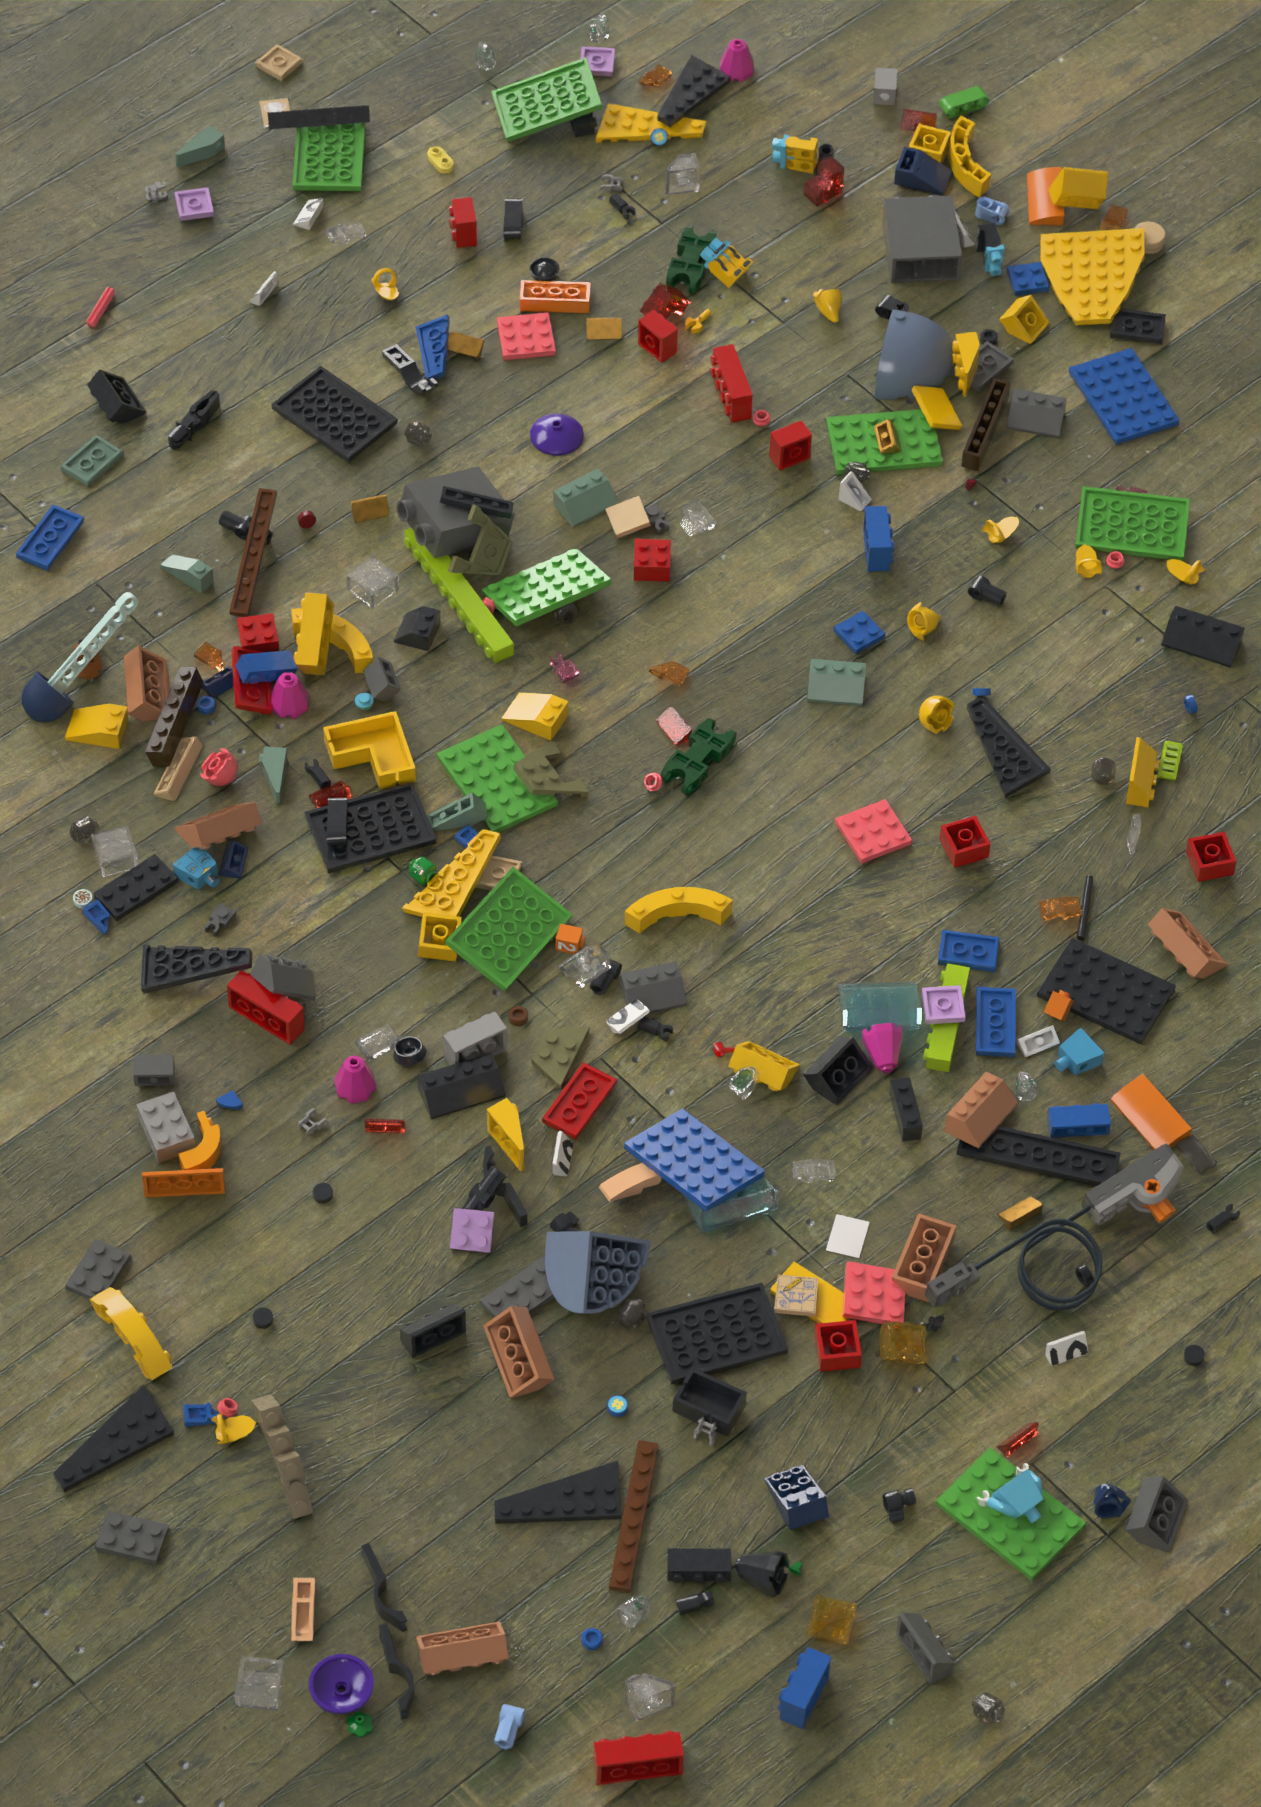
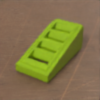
(1170, 749)

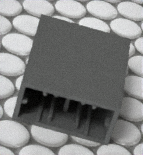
(921, 239)
(443, 526)

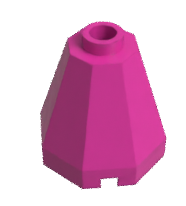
(737, 60)
(289, 696)
(883, 1045)
(355, 1080)

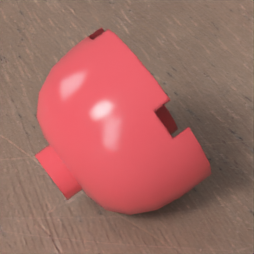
(220, 768)

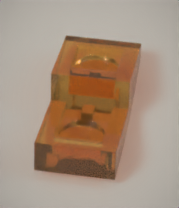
(1114, 218)
(1062, 906)

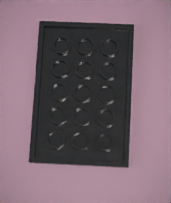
(334, 413)
(376, 828)
(1108, 990)
(717, 1332)

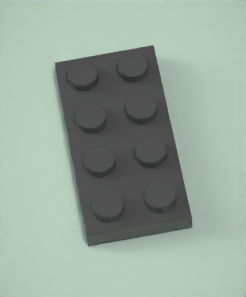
(525, 1289)

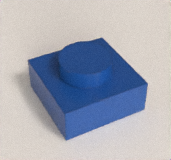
(465, 835)

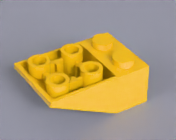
(966, 359)

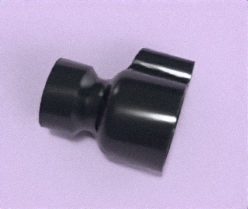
(564, 1222)
(894, 1502)

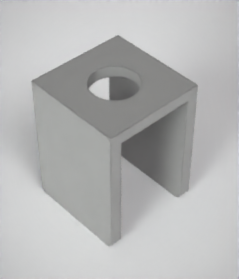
(885, 86)

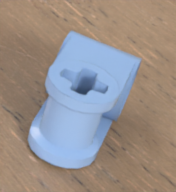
(990, 210)

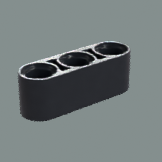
(513, 218)
(337, 821)

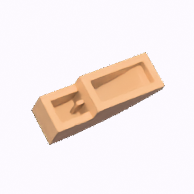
(629, 1182)
(303, 1609)

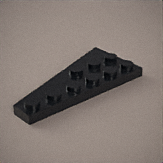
(693, 87)
(1009, 755)
(186, 964)
(126, 1433)
(578, 1497)

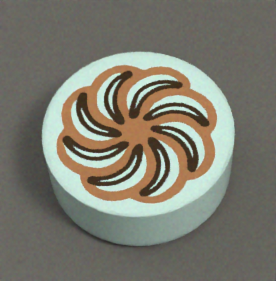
(82, 898)

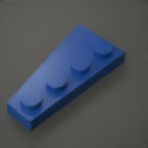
(433, 346)

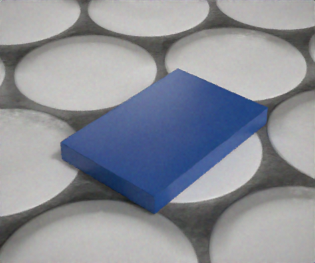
(968, 950)

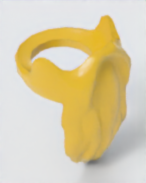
(387, 290)
(1001, 530)
(1087, 562)
(1185, 572)
(233, 1428)

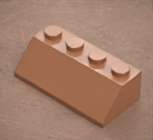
(145, 683)
(220, 825)
(1186, 943)
(980, 1110)
(924, 1255)
(518, 1351)
(462, 1648)

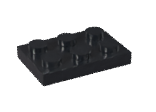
(1138, 326)

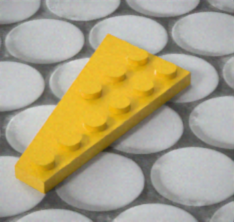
(637, 125)
(454, 883)

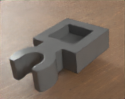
(656, 518)
(220, 917)

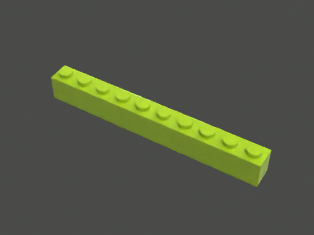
(464, 600)

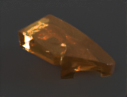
(657, 77)
(210, 656)
(670, 670)

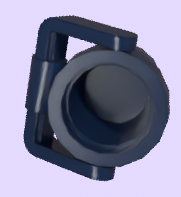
(1107, 1502)

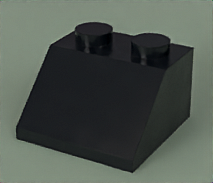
(419, 628)

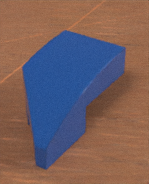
(97, 915)
(198, 1414)

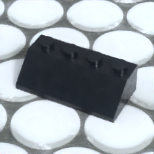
(1203, 636)
(461, 1086)

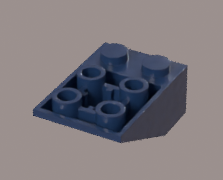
(921, 172)
(797, 1497)

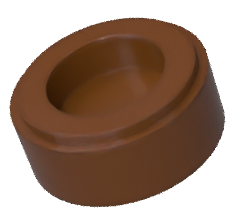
(518, 1016)

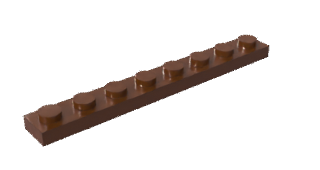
(253, 552)
(633, 1516)

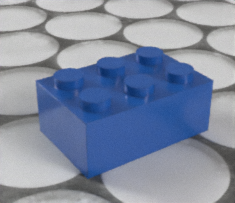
(877, 538)
(804, 1687)

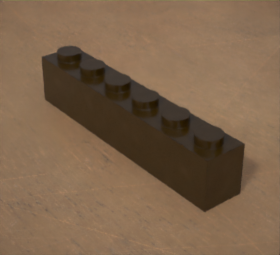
(985, 424)
(174, 716)

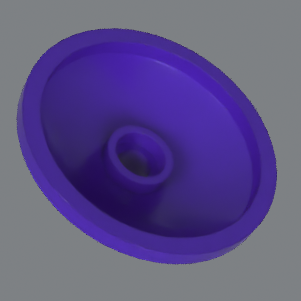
(556, 434)
(338, 1673)

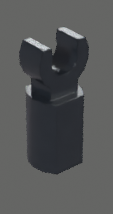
(622, 206)
(318, 774)
(655, 1028)
(1222, 1219)
(694, 1602)

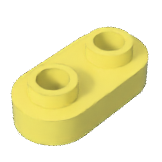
(440, 160)

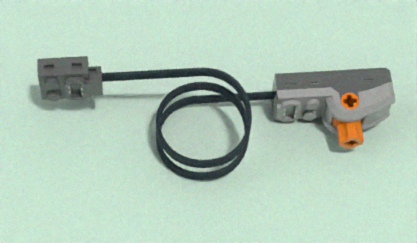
(1141, 1184)

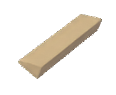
(179, 769)

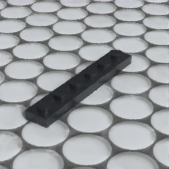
(318, 117)

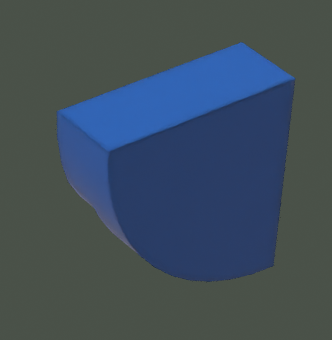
(229, 1101)

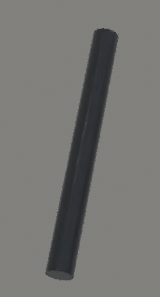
(1085, 907)

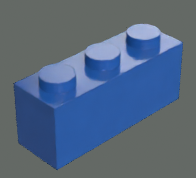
(265, 666)
(1078, 1120)

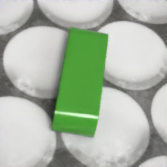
(964, 102)

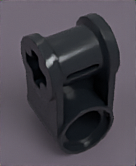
(888, 303)

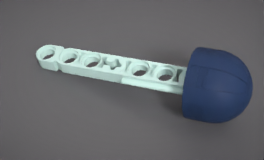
(45, 698)

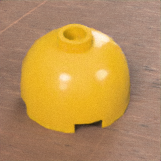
(936, 713)

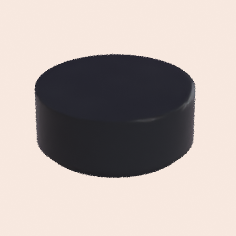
(988, 335)
(322, 1193)
(1084, 1274)
(263, 1318)
(1194, 1355)

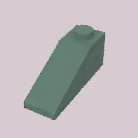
(202, 146)
(190, 571)
(274, 768)
(459, 813)

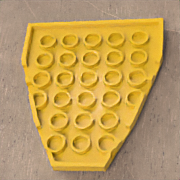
(1093, 270)

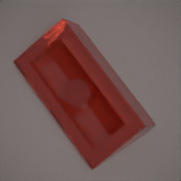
(912, 118)
(674, 726)
(336, 790)
(385, 1125)
(1018, 1438)

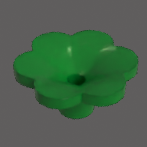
(360, 1724)

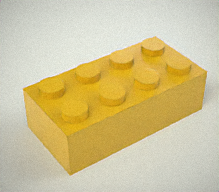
(314, 633)

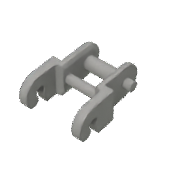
(612, 187)
(154, 188)
(318, 1125)
(712, 1434)

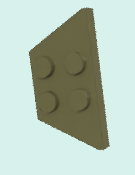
(559, 1051)

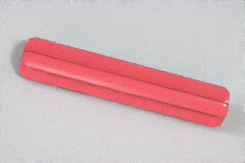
(100, 307)

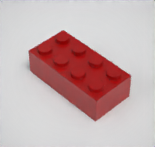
(731, 383)
(266, 1009)
(638, 1757)

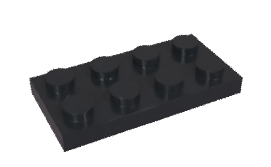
(136, 887)

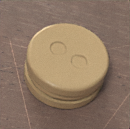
(1153, 236)

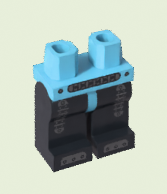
(990, 245)

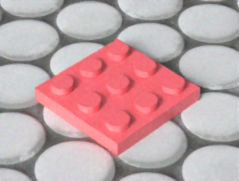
(526, 336)
(873, 831)
(872, 1294)

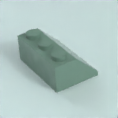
(584, 498)
(836, 682)

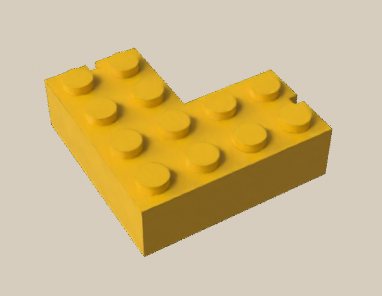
(375, 741)

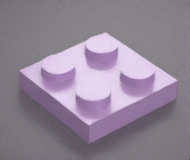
(600, 60)
(194, 204)
(943, 1004)
(472, 1230)

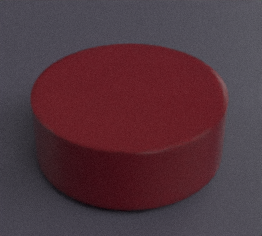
(306, 519)

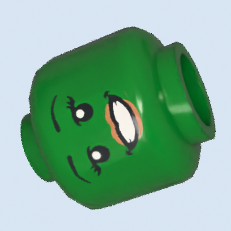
(422, 870)

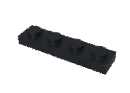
(466, 499)

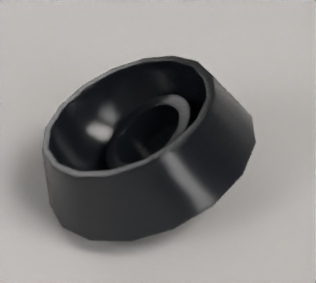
(544, 269)
(409, 1051)

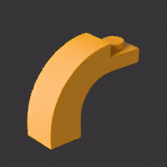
(207, 1151)

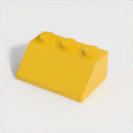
(1079, 188)
(1142, 774)
(773, 1068)

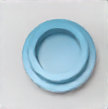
(364, 701)

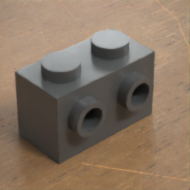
(381, 680)
(154, 1070)

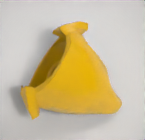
(828, 303)
(922, 621)

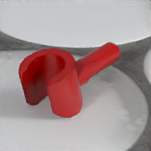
(720, 1050)

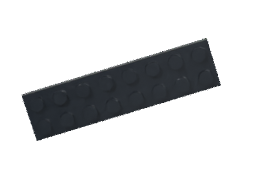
(1045, 1155)

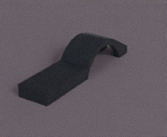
(407, 368)
(506, 1191)
(395, 1618)
(397, 1668)

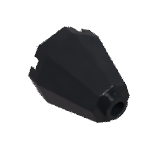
(764, 1571)

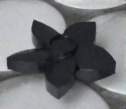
(934, 1323)

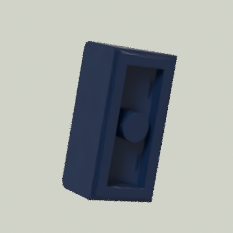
(219, 682)
(233, 860)

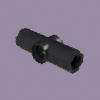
(239, 525)
(484, 1192)

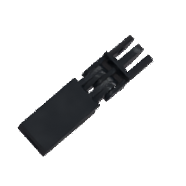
(196, 418)

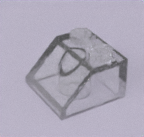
(682, 175)
(586, 964)
(648, 1695)

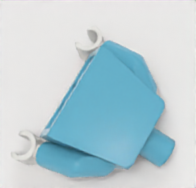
(1017, 1495)

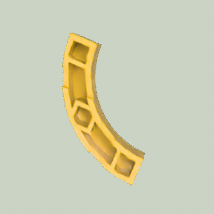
(967, 172)
(345, 637)
(678, 902)
(133, 1330)

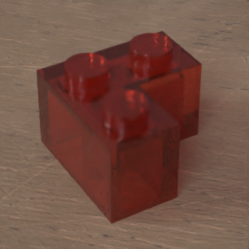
(827, 182)
(665, 300)

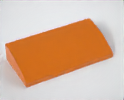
(1040, 205)
(555, 296)
(1151, 1113)
(183, 1182)

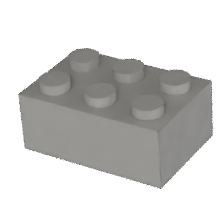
(476, 1039)
(165, 1127)

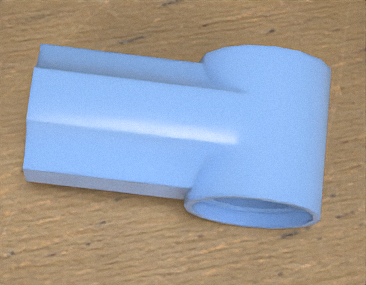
(509, 1722)

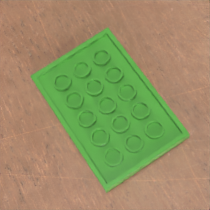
(547, 99)
(329, 157)
(855, 440)
(1133, 523)
(546, 587)
(486, 769)
(508, 929)
(1018, 1541)

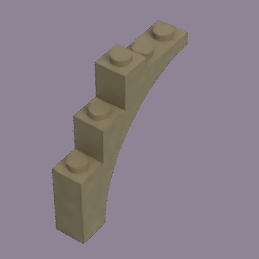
(287, 1461)

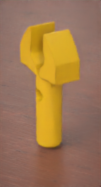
(696, 323)

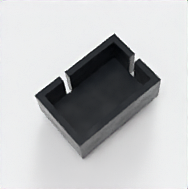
(709, 1398)

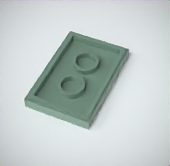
(92, 460)

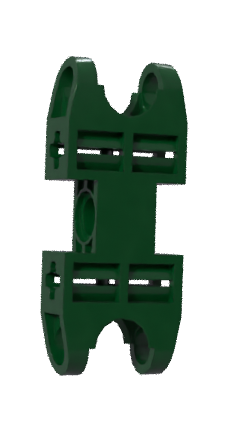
(689, 268)
(704, 747)

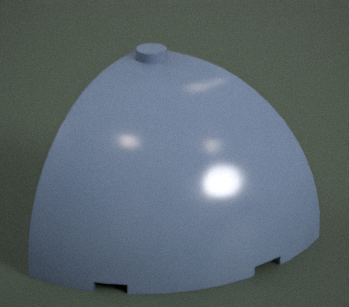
(912, 355)
(593, 1268)

